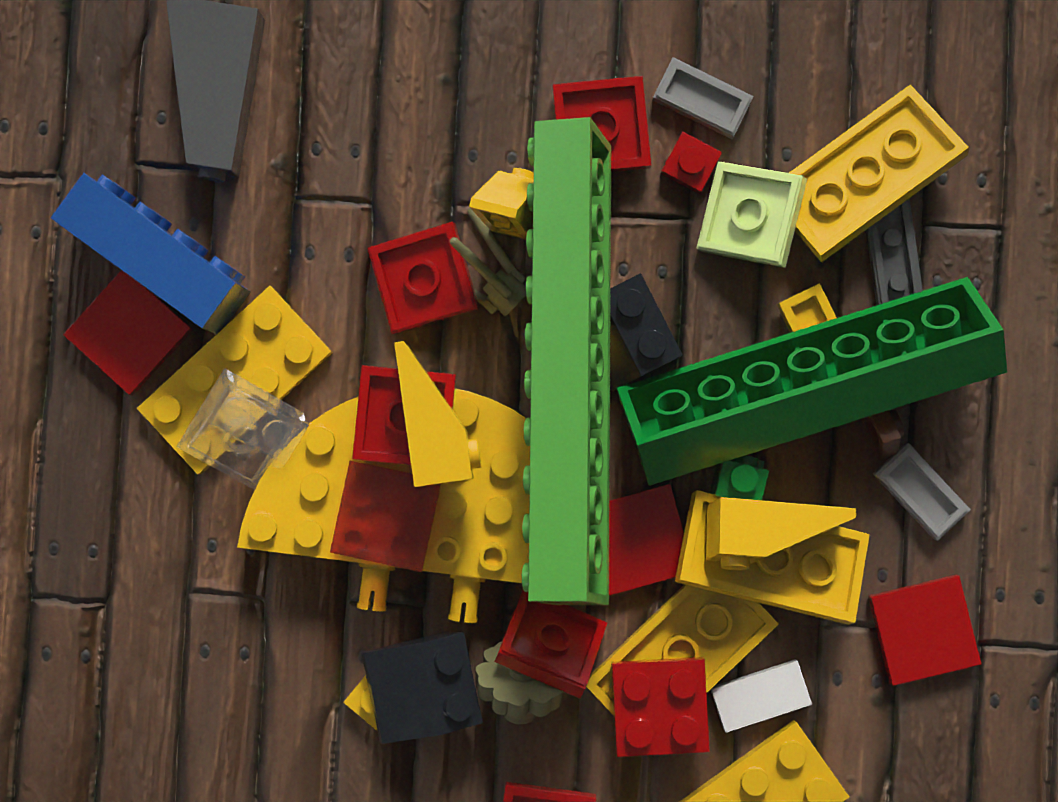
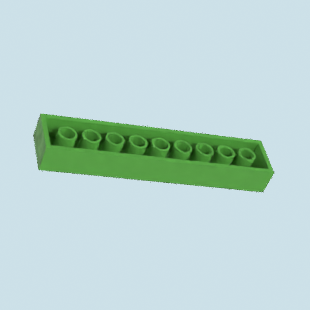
(568, 365)

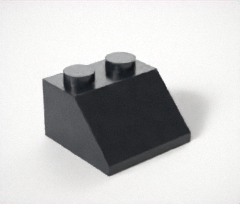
(637, 333)
(422, 687)

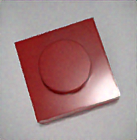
(691, 162)

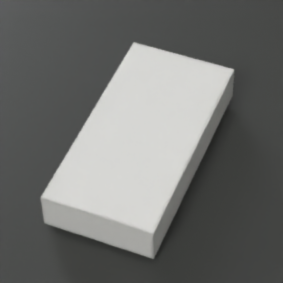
(761, 695)

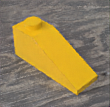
(503, 203)
(434, 433)
(753, 529)

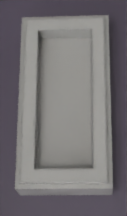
(702, 98)
(921, 491)

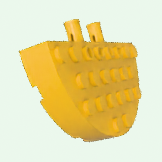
(475, 519)

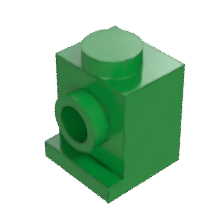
(740, 478)

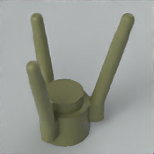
(502, 289)

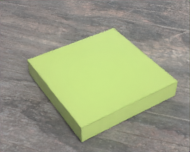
(751, 214)

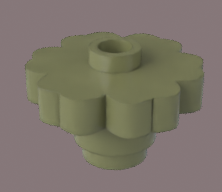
(513, 693)

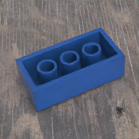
(144, 249)

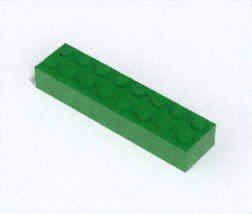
(813, 379)

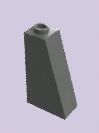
(215, 80)

